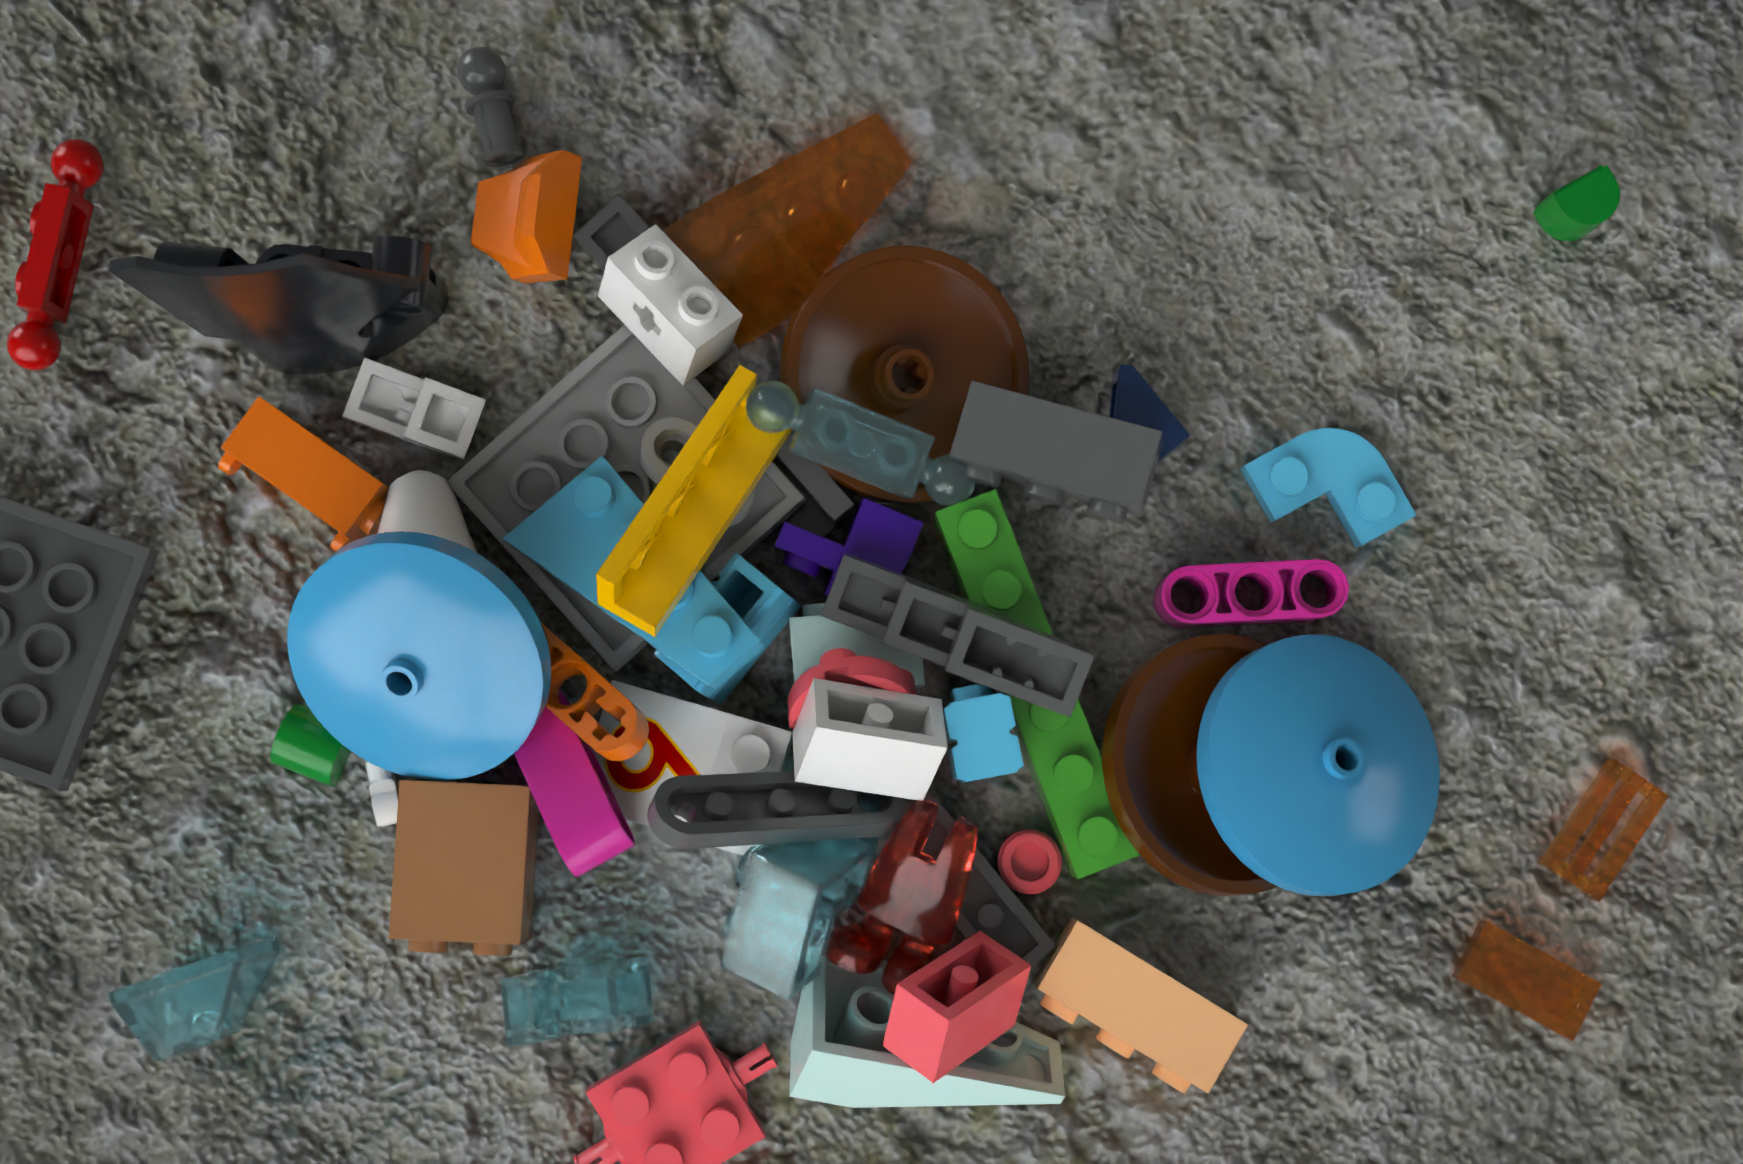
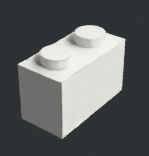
(868, 740)

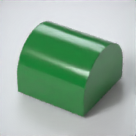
(1579, 205)
(308, 747)

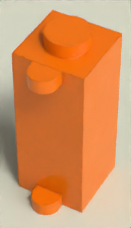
(306, 471)

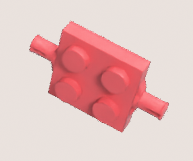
(678, 1104)

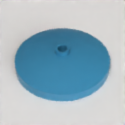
(419, 655)
(1318, 765)

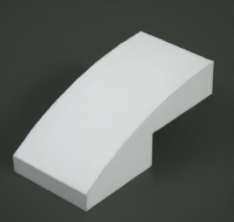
(413, 409)

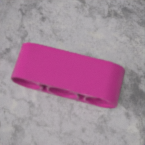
(1279, 586)
(573, 794)

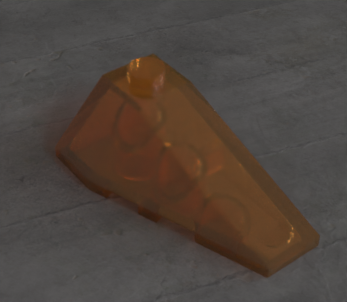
(787, 225)

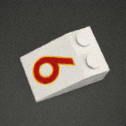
(687, 742)

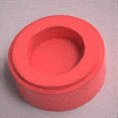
(1029, 861)

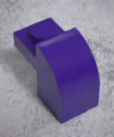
(873, 535)

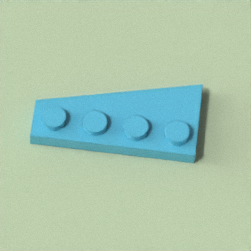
(576, 535)

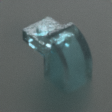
(577, 999)

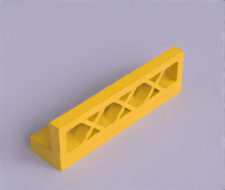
(688, 511)

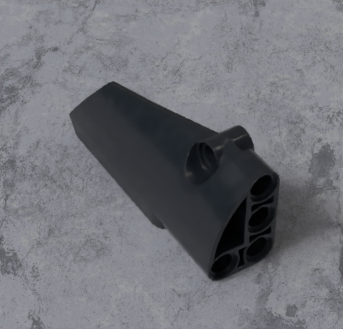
(297, 303)

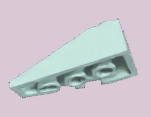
(842, 1059)

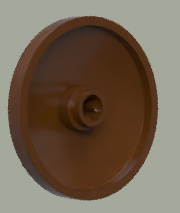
(904, 340)
(1153, 765)

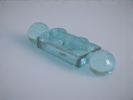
(859, 443)

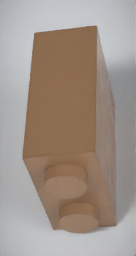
(464, 866)

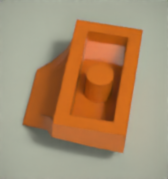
(529, 217)

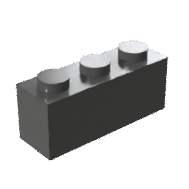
(1056, 451)

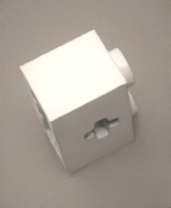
(669, 304)

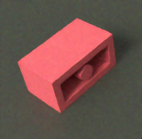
(956, 1005)

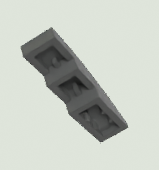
(958, 635)

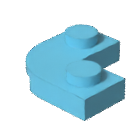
(1334, 465)

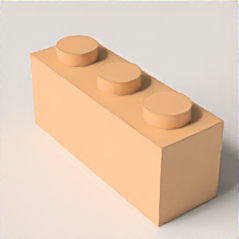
(1137, 1008)

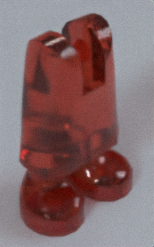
(908, 894)

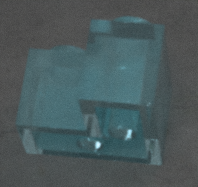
(789, 908)

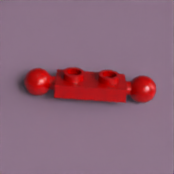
(55, 254)

